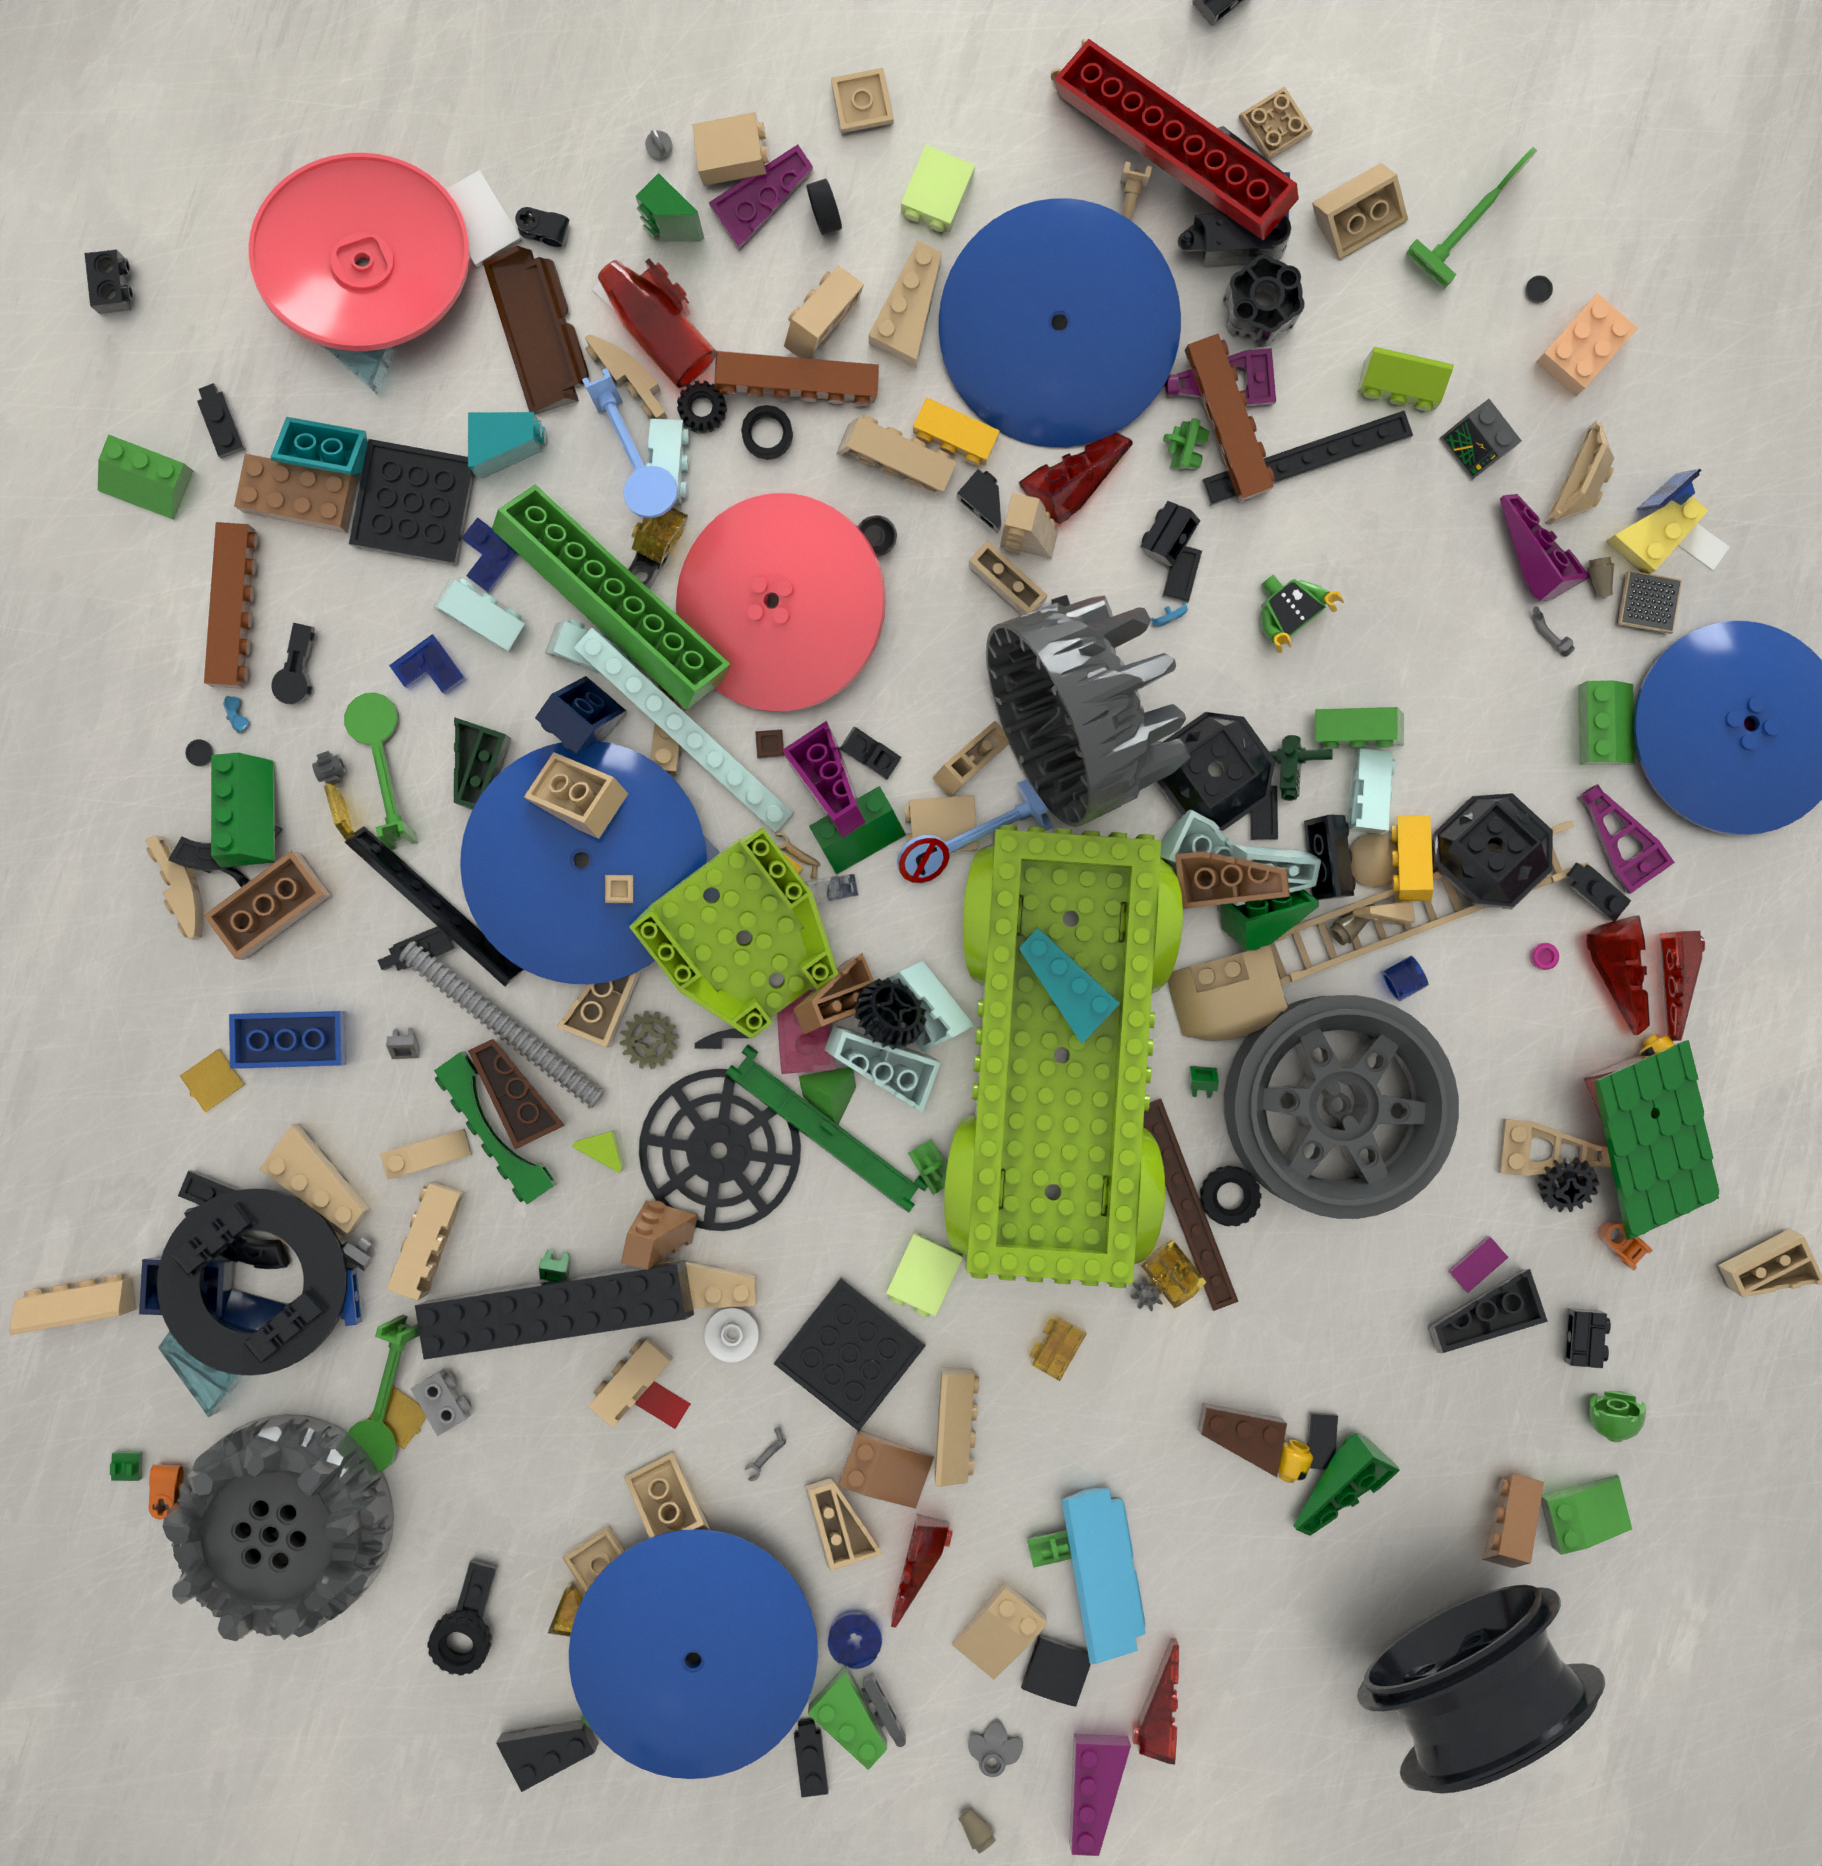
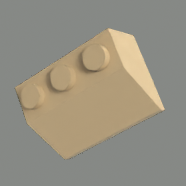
(1361, 210)

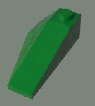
(1351, 1473)

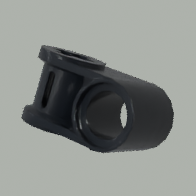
(546, 226)
(644, 564)

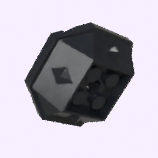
(1245, 768)
(1487, 876)

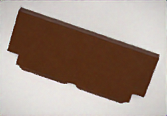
(536, 328)

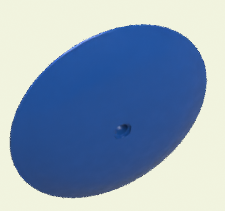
(1072, 264)
(525, 874)
(705, 1598)

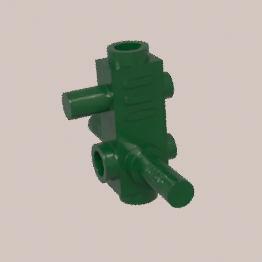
(1291, 758)

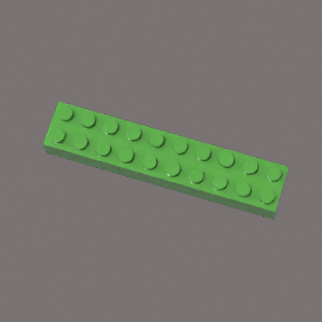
(610, 596)

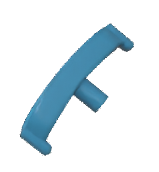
(1170, 615)
(237, 721)

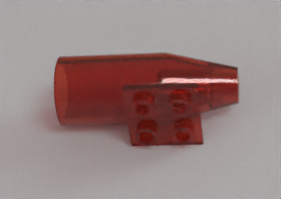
(657, 319)

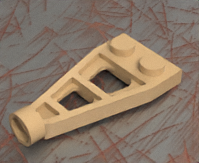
(1517, 1145)

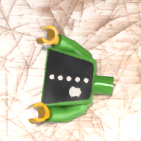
(1292, 608)

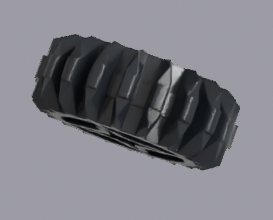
(885, 1020)

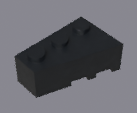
(545, 1751)

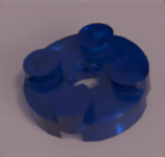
(848, 1654)

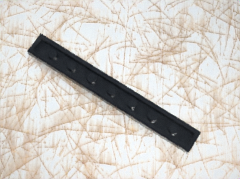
(1320, 453)
(433, 905)

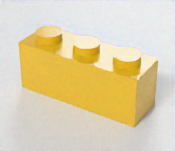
(955, 432)
(1413, 858)

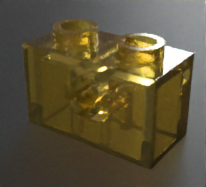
(659, 534)
(1173, 1274)

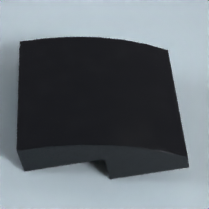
(1056, 1671)

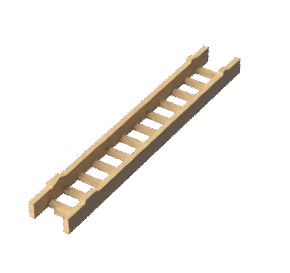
(1384, 940)

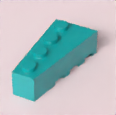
(1072, 989)

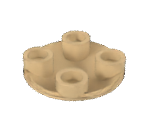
(1373, 860)

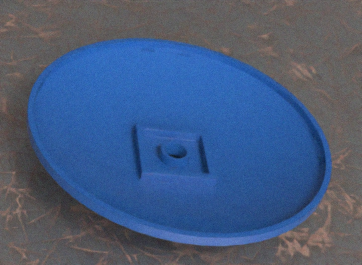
(1695, 734)

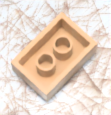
(1587, 344)

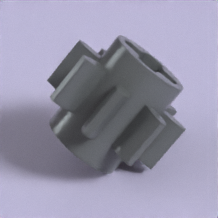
(328, 768)
(1148, 1301)

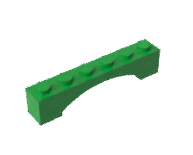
(459, 1078)

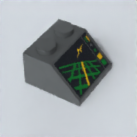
(1480, 439)

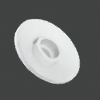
(728, 1348)

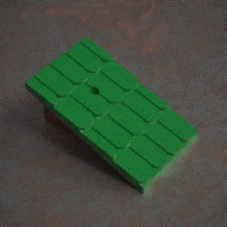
(1655, 1137)

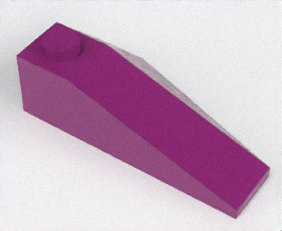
(1542, 560)

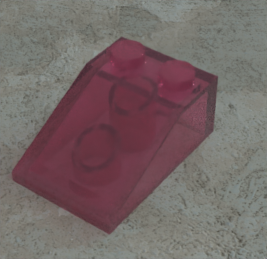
(802, 1051)

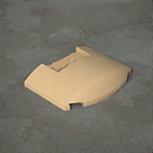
(1228, 995)

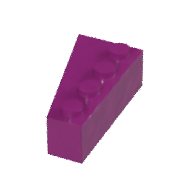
(824, 774)

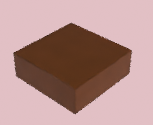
(769, 744)

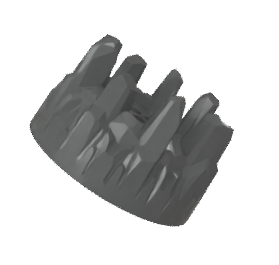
(1078, 708)
(338, 1507)

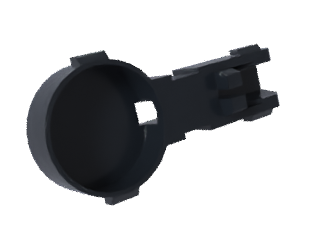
(291, 686)

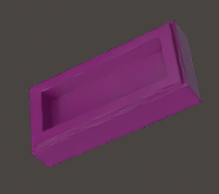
(1478, 1264)

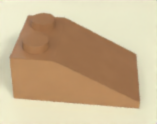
(885, 1470)

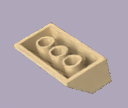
(72, 1305)
(954, 1426)

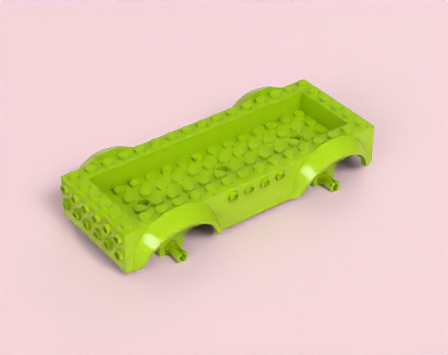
(1075, 1117)

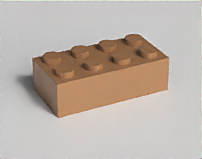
(296, 493)
(267, 905)

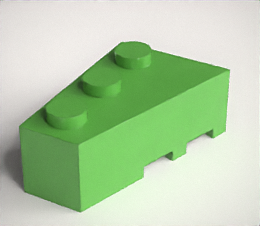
(1359, 727)
(848, 1719)

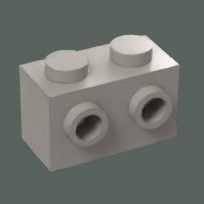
(441, 1401)

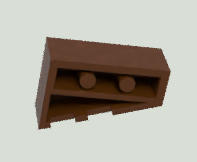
(1246, 1434)

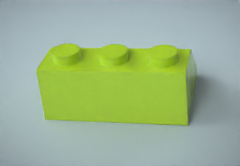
(1404, 378)

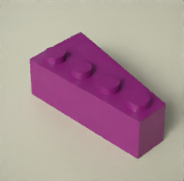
(1095, 1784)

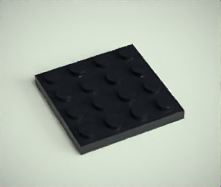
(412, 502)
(849, 1354)

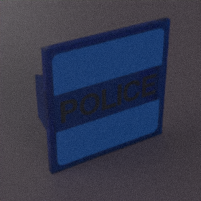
(1677, 488)

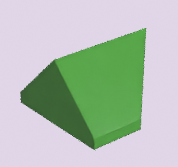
(829, 1091)

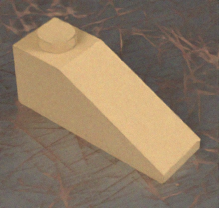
(971, 759)
(425, 1154)

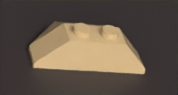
(1584, 477)

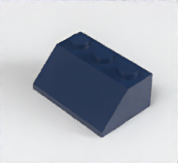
(216, 1283)
(249, 1311)

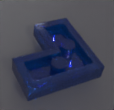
(495, 552)
(431, 659)

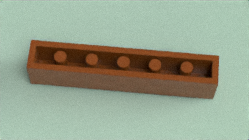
(796, 377)
(1229, 417)
(230, 605)

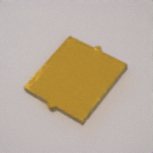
(212, 1080)
(403, 1417)

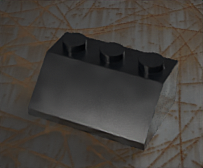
(1329, 842)

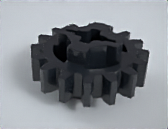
(1568, 1184)

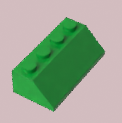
(242, 810)

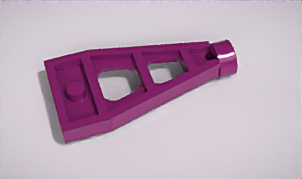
(1258, 374)
(1641, 867)

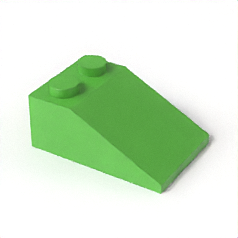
(1585, 1514)

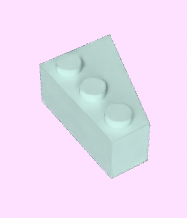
(667, 450)
(480, 613)
(567, 635)
(1370, 791)
(1300, 865)
(942, 1012)

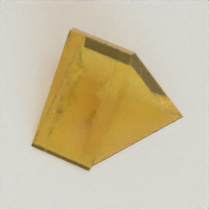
(566, 1611)

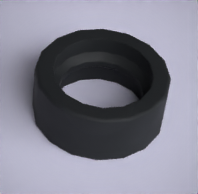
(824, 206)
(772, 412)

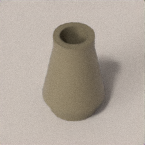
(1601, 575)
(1347, 928)
(977, 1832)

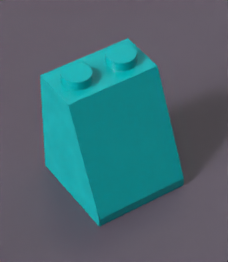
(502, 440)

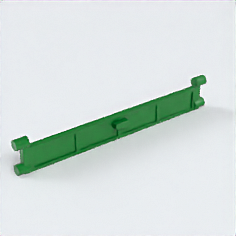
(824, 1131)

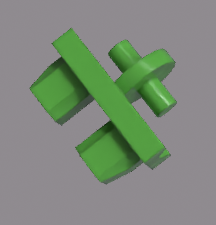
(1182, 443)
(930, 1165)
(1049, 1548)

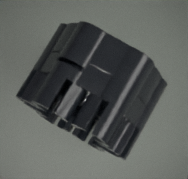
(1260, 321)

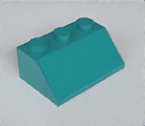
(321, 446)

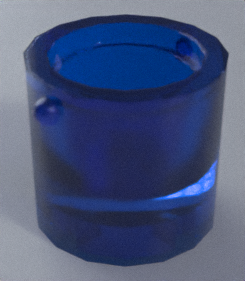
(1405, 978)

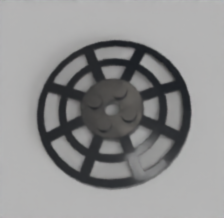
(702, 1160)

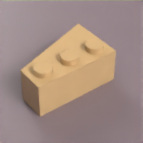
(1772, 1266)
(630, 1381)

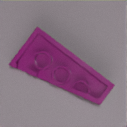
(756, 198)

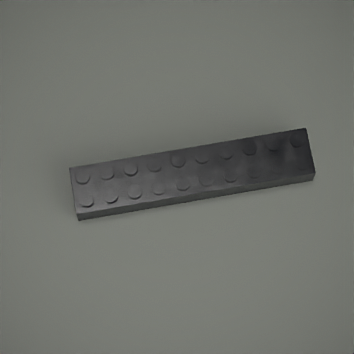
(554, 1310)

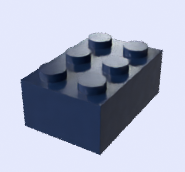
(580, 714)

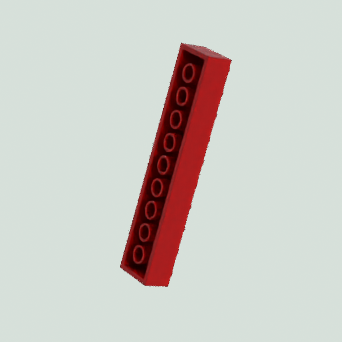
(1176, 139)

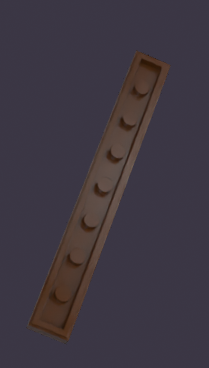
(1189, 1209)

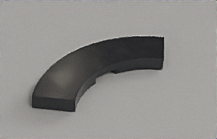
(198, 854)
(256, 1252)

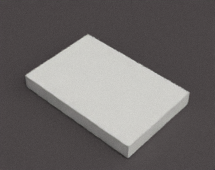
(485, 219)

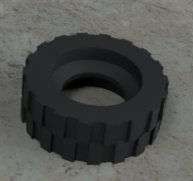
(1235, 1216)
(453, 1661)

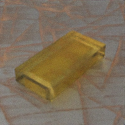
(339, 811)

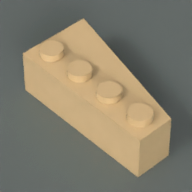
(897, 454)
(315, 1180)
(719, 1286)

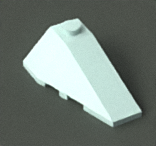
(1194, 834)

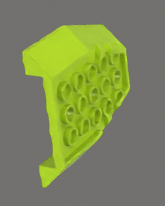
(699, 945)

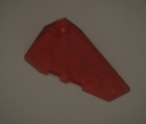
(1072, 482)
(1617, 956)
(1680, 968)
(924, 1551)
(1156, 1727)

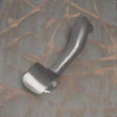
(1563, 647)
(773, 1448)

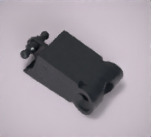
(1229, 243)

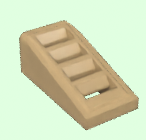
(1391, 913)

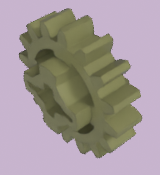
(650, 1053)

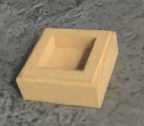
(618, 888)

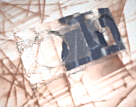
(833, 888)

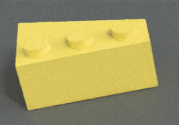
(1657, 535)

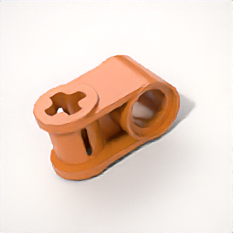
(1627, 1251)
(164, 1486)

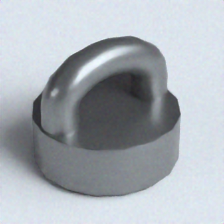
(658, 144)

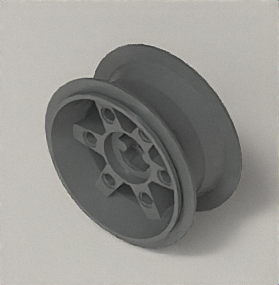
(1378, 1185)

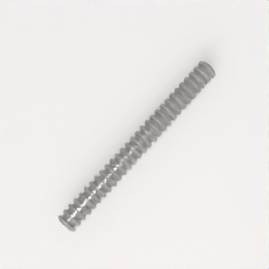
(501, 1024)

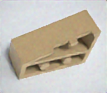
(822, 312)
(838, 1527)

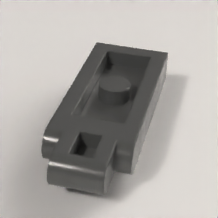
(884, 1715)

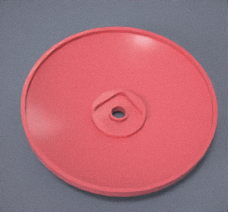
(350, 210)
(826, 606)

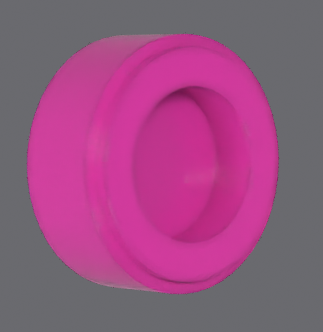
(1544, 956)

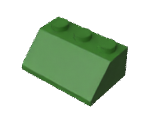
(142, 477)
(1606, 723)

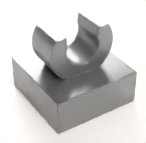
(402, 1046)
(357, 1254)

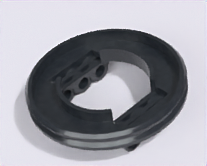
(295, 1329)

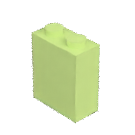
(937, 189)
(924, 1275)

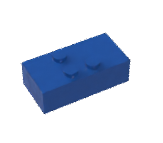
(287, 1039)

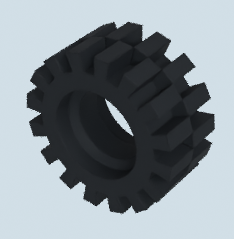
(706, 422)

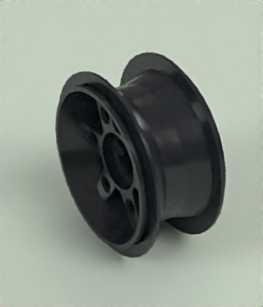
(1481, 1689)

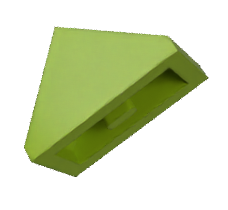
(603, 1149)

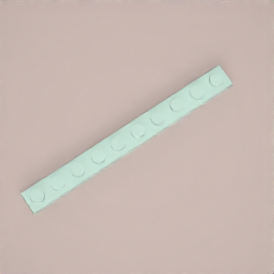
(683, 729)

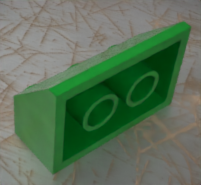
(668, 213)
(877, 833)

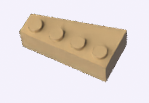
(906, 311)
(1028, 527)
(599, 1010)
(425, 1241)

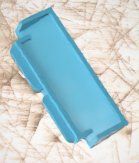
(1104, 1573)

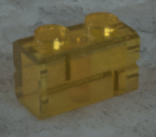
(1057, 1347)

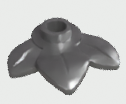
(994, 1745)

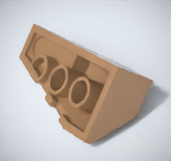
(1222, 879)

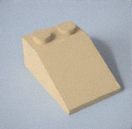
(577, 794)
(665, 1498)
(1000, 1630)

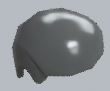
(879, 533)

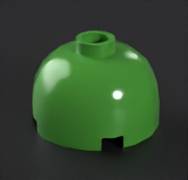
(1617, 1415)

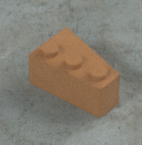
(835, 998)
(656, 1233)
(1514, 1521)

